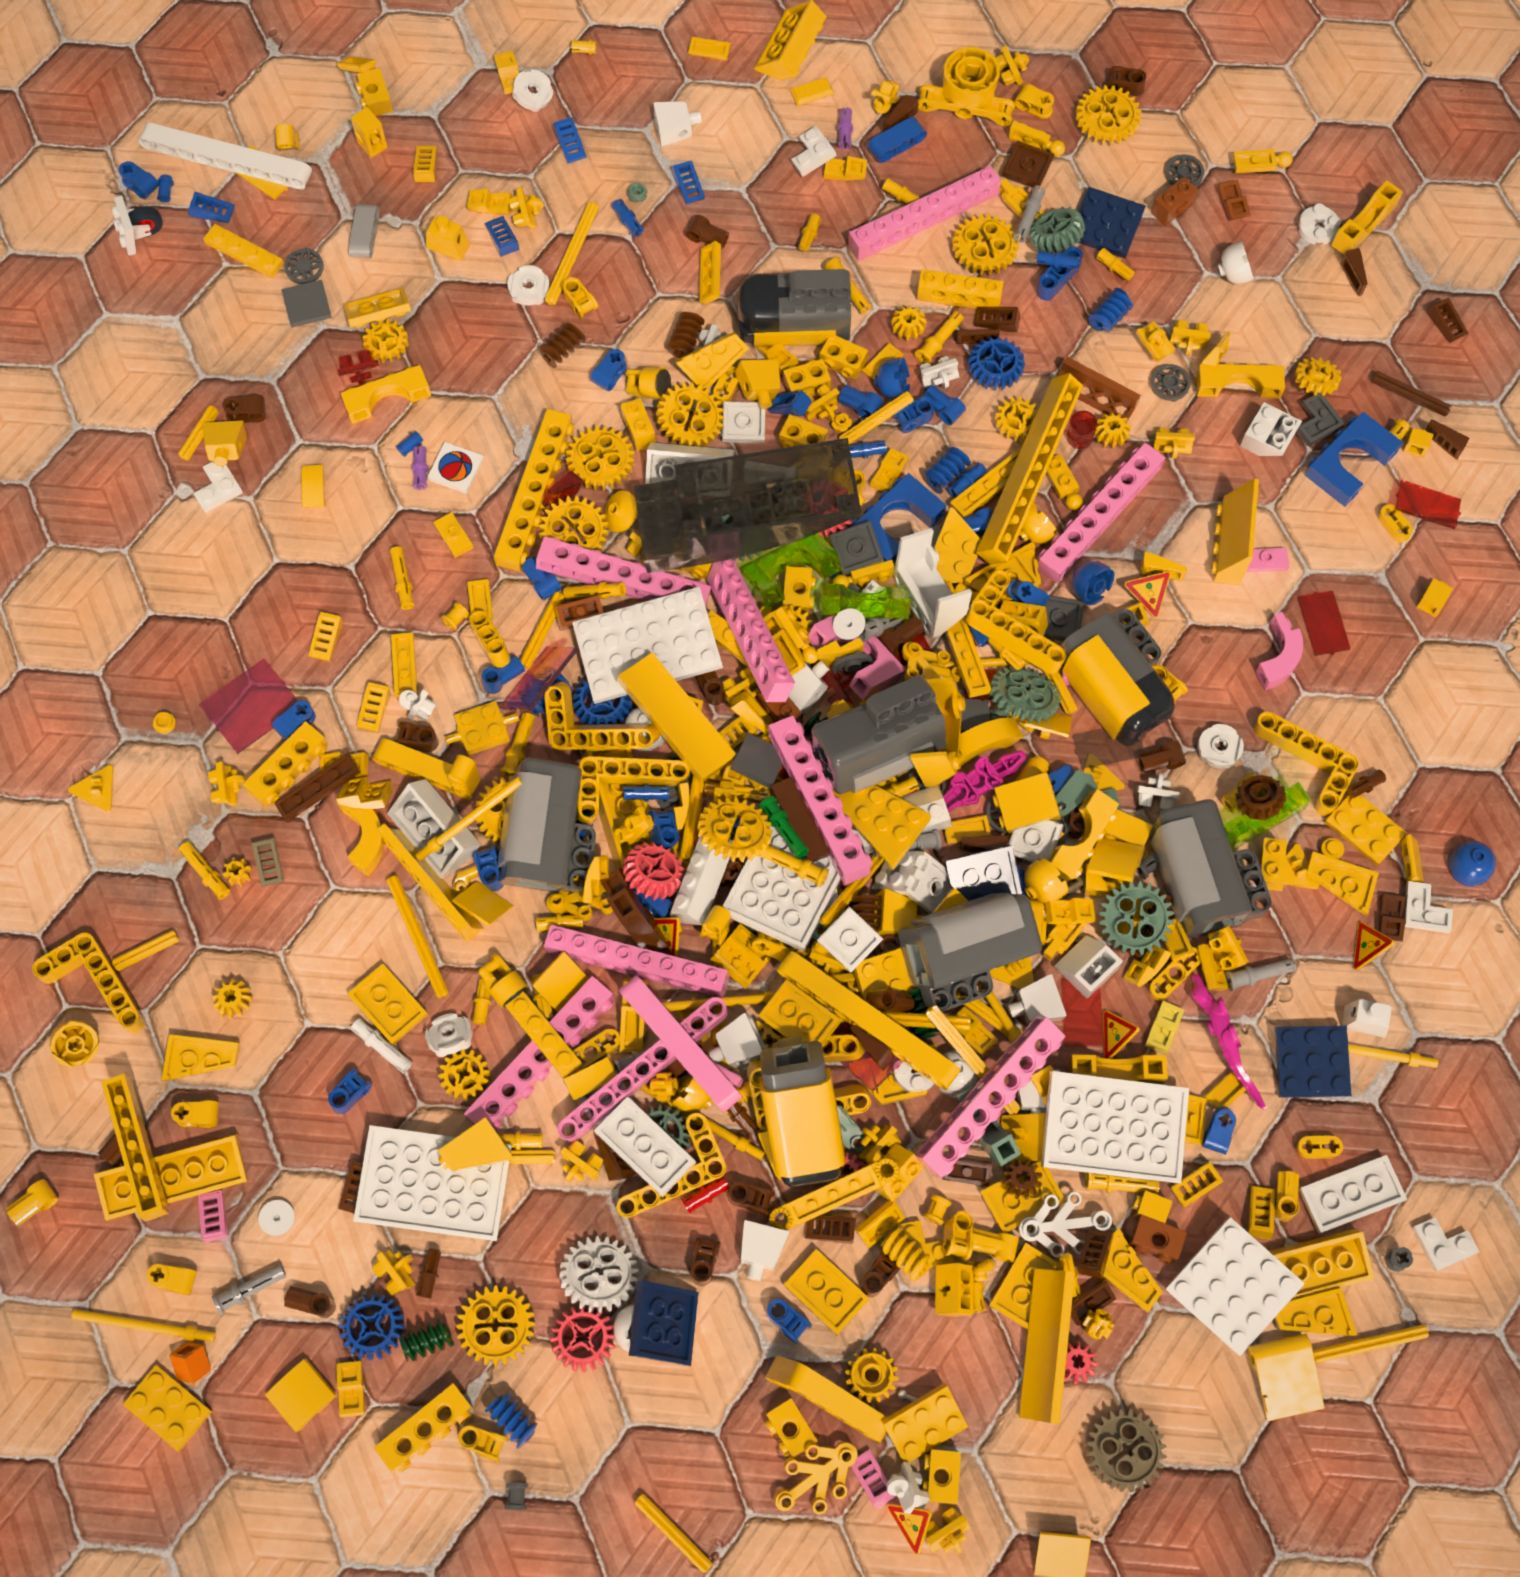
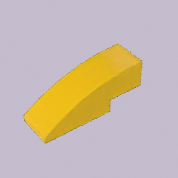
(786, 646)
(632, 1026)

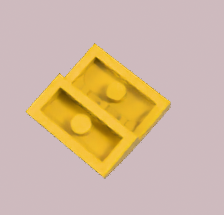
(833, 650)
(363, 795)
(1115, 859)
(740, 957)
(1195, 1120)
(300, 1395)

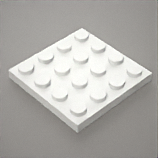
(1234, 1286)

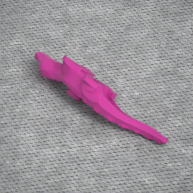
(968, 787)
(1226, 1035)

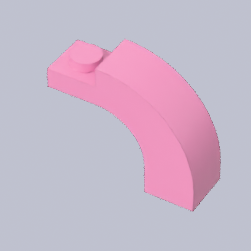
(1278, 670)

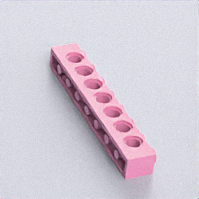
(924, 213)
(1057, 567)
(592, 575)
(750, 631)
(848, 868)
(637, 961)
(591, 991)
(978, 1098)

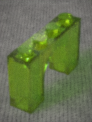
(762, 572)

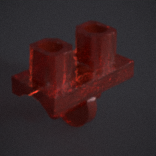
(347, 366)
(838, 685)

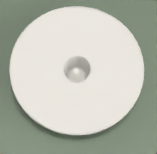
(849, 624)
(276, 1217)

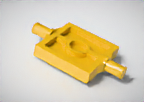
(481, 728)

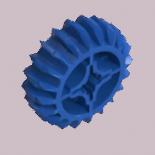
(991, 371)
(592, 714)
(379, 1317)

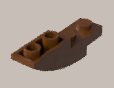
(632, 914)

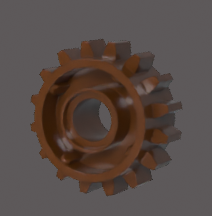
(1260, 797)

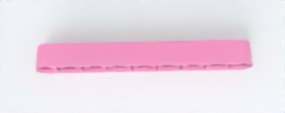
(631, 1073)

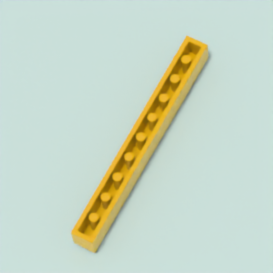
(1029, 469)

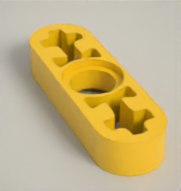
(1158, 981)
(592, 1043)

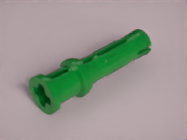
(779, 820)

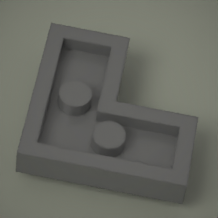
(1323, 422)

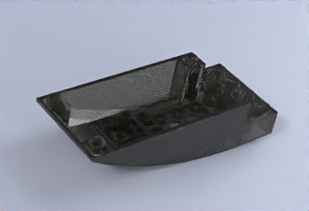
(768, 493)

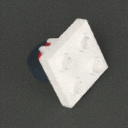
(134, 223)

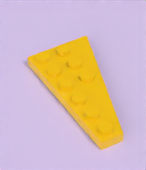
(884, 821)

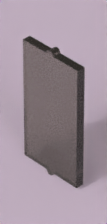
(1099, 749)

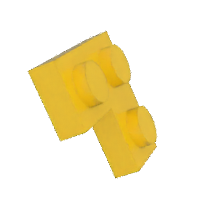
(934, 1249)

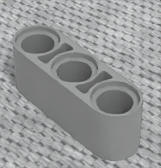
(364, 231)

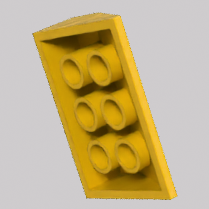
(1235, 534)

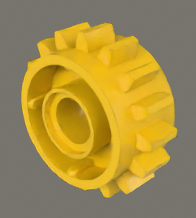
(881, 1366)

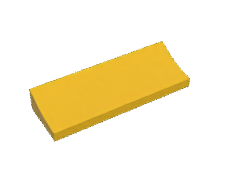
(676, 717)
(613, 808)
(430, 882)
(181, 1174)
(1328, 1262)
(1047, 1345)

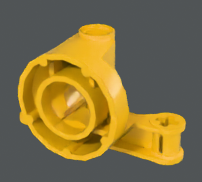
(969, 88)

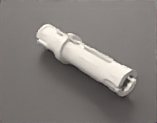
(373, 1039)

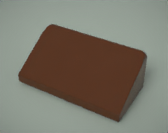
(975, 336)
(971, 1170)
(1093, 1296)

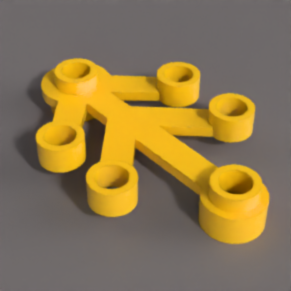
(915, 655)
(567, 900)
(818, 1474)

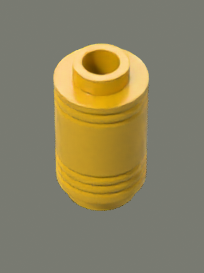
(1034, 766)

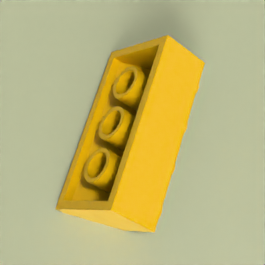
(791, 41)

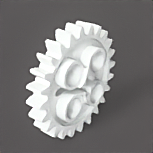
(605, 1292)

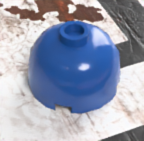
(893, 378)
(1091, 581)
(1472, 863)

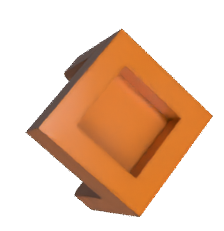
(190, 1362)

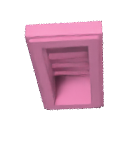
(208, 1236)
(883, 1497)

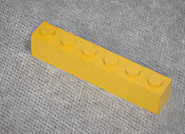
(135, 1147)

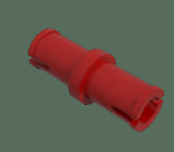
(705, 1194)

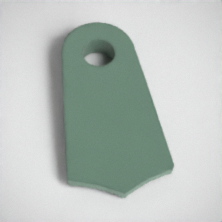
(1075, 791)
(850, 1131)

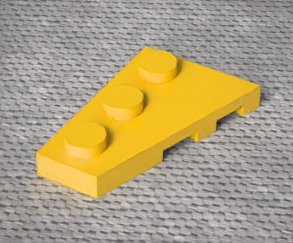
(196, 1056)

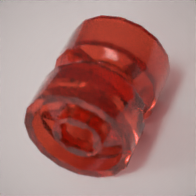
(1081, 429)

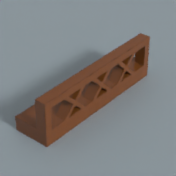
(1103, 386)

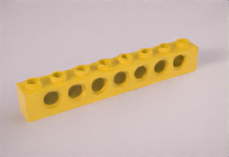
(553, 423)

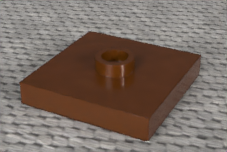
(1028, 164)

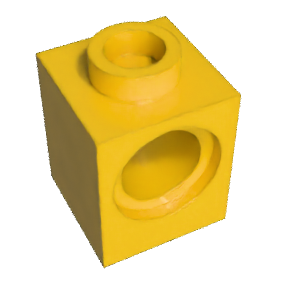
(1435, 597)
(1152, 1206)

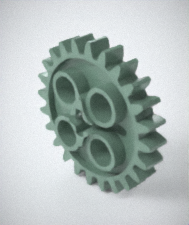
(1025, 694)
(1157, 921)

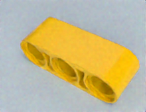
(489, 639)

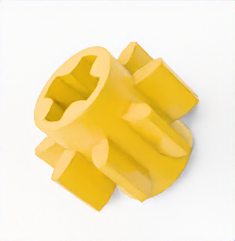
(231, 872)
(664, 1086)
(1098, 1324)

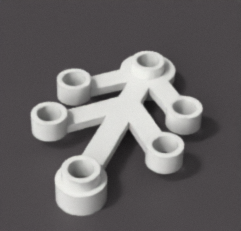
(1060, 1224)

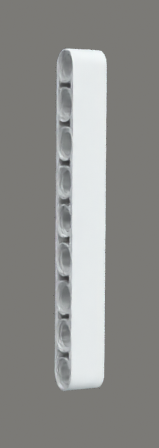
(225, 156)

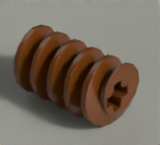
(685, 334)
(560, 342)
(865, 907)

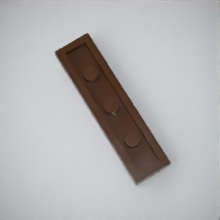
(317, 787)
(800, 818)

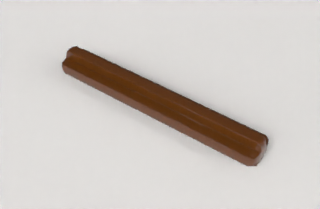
(1411, 393)

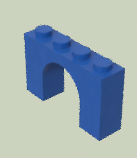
(1363, 434)
(905, 495)

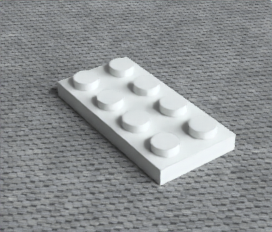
(645, 1146)
(1352, 1194)

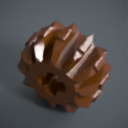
(1028, 1186)

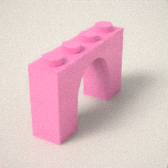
(872, 679)

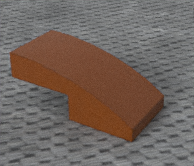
(1232, 200)

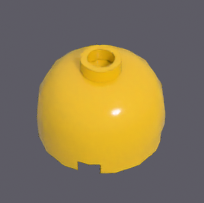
(1037, 527)
(1043, 881)
(73, 1043)
(691, 1097)

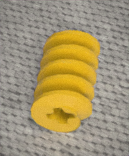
(906, 1255)

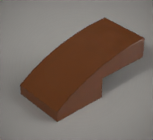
(1392, 916)

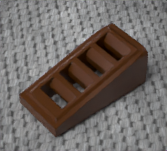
(905, 109)
(1354, 268)
(1449, 311)
(1003, 325)
(1447, 438)
(982, 843)
(878, 1051)
(355, 1166)
(615, 1169)
(829, 1237)
(1095, 1270)

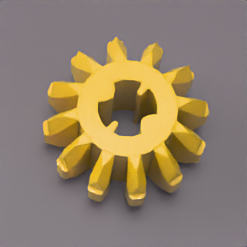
(908, 322)
(1112, 429)
(232, 1007)

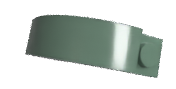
(996, 1140)

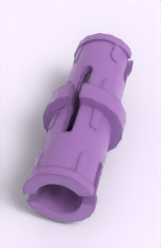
(845, 127)
(419, 467)

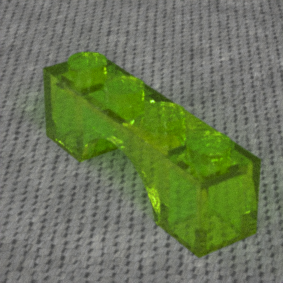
(888, 603)
(1243, 829)

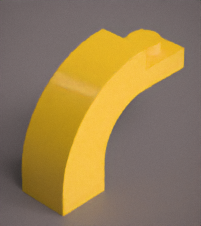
(988, 736)
(371, 845)

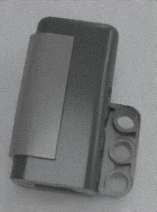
(879, 736)
(541, 830)
(1203, 871)
(964, 943)

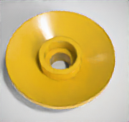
(620, 511)

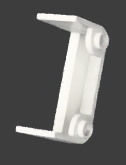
(928, 592)

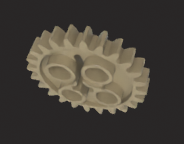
(1139, 1469)

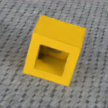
(1418, 442)

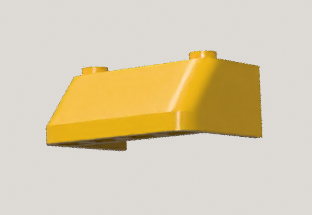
(942, 765)

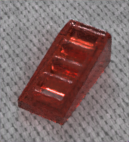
(566, 486)

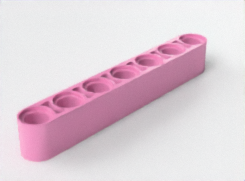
(680, 1044)

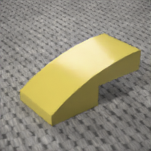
(1164, 1028)

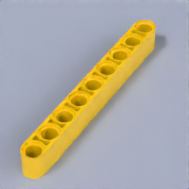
(860, 1013)

